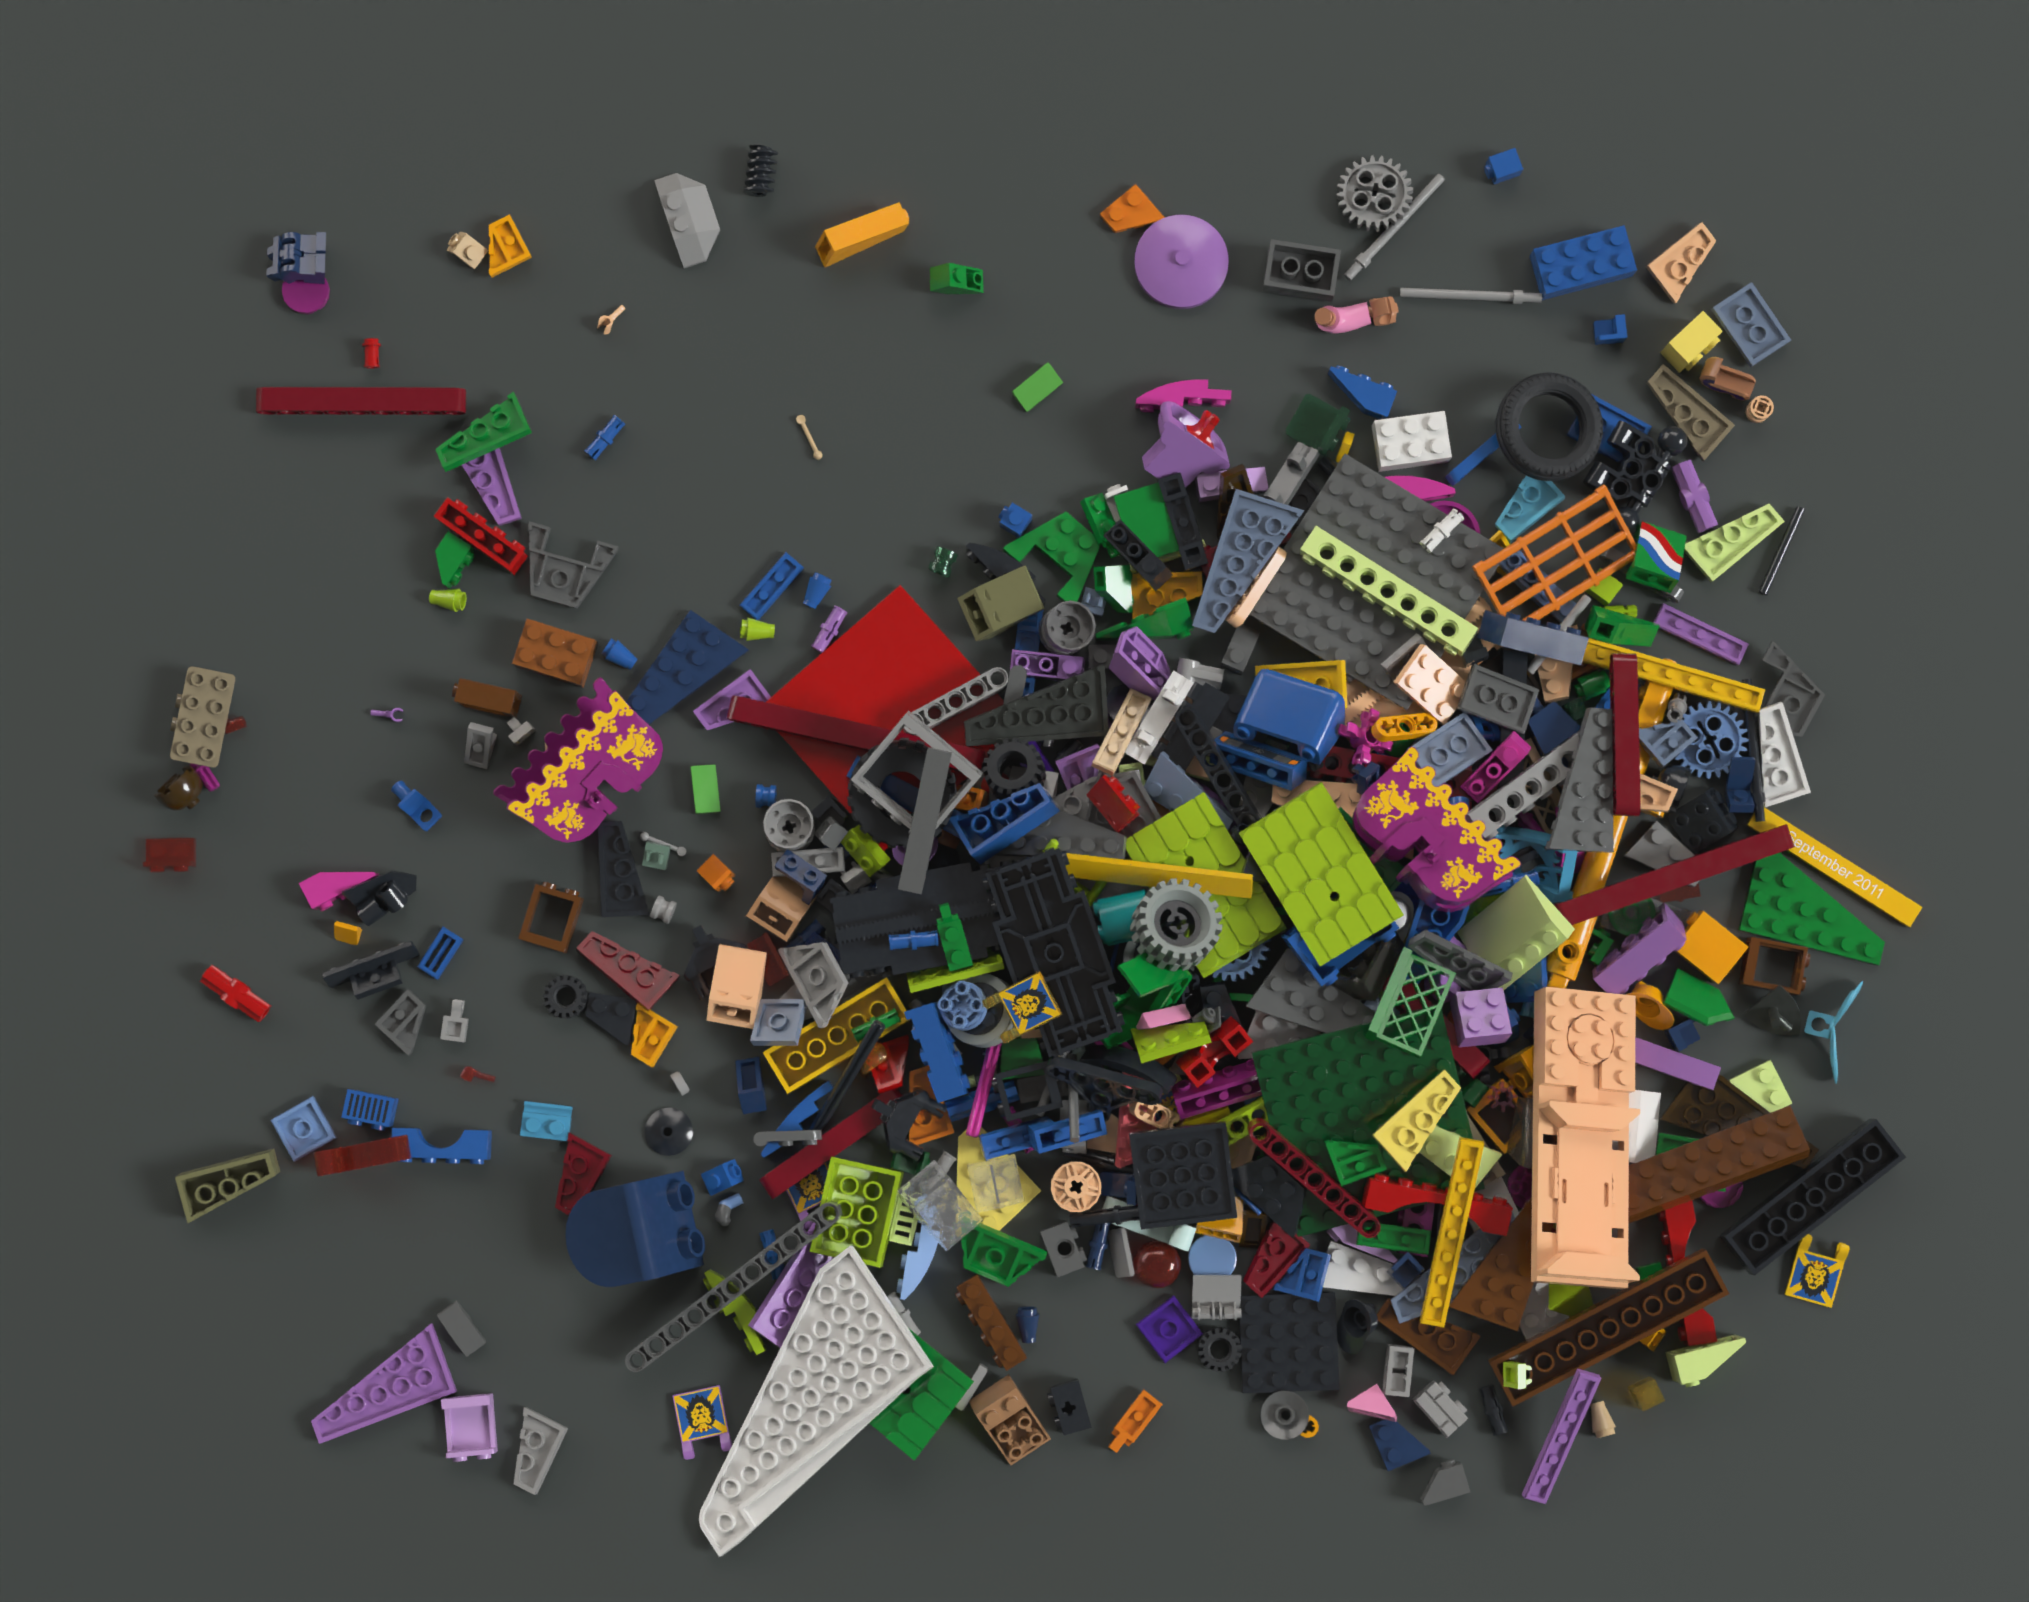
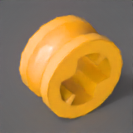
(1308, 1434)

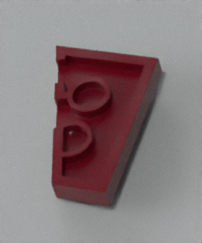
(581, 1172)
(1273, 1258)

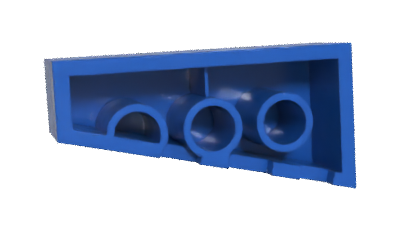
(1003, 821)
(938, 1052)

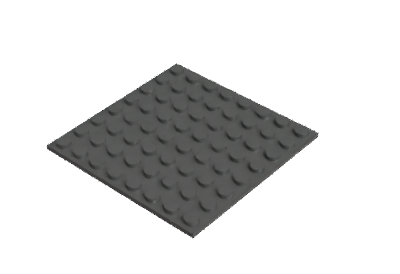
(1386, 528)

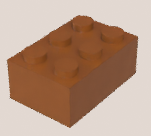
(555, 653)

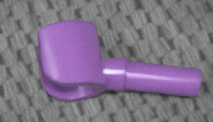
(388, 714)

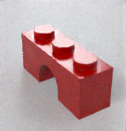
(1226, 1040)

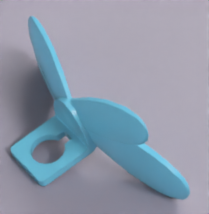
(1832, 1021)

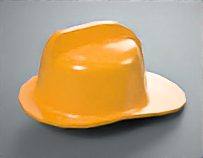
(1650, 1007)

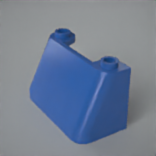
(1292, 712)
(1327, 973)

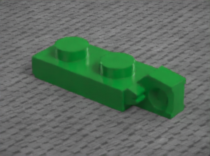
(1100, 520)
(953, 939)

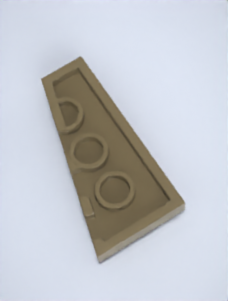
(1690, 411)

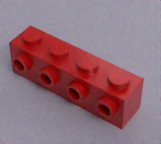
(477, 533)

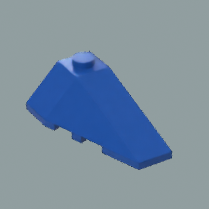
(1438, 922)

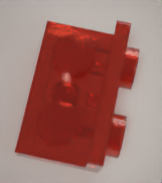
(170, 853)

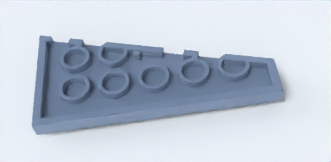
(1247, 542)

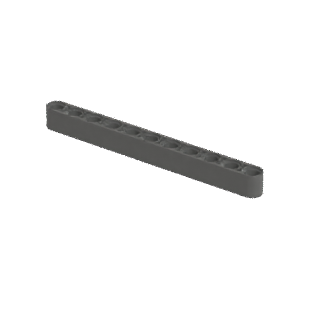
(725, 1295)

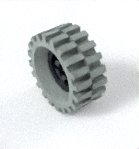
(1177, 905)

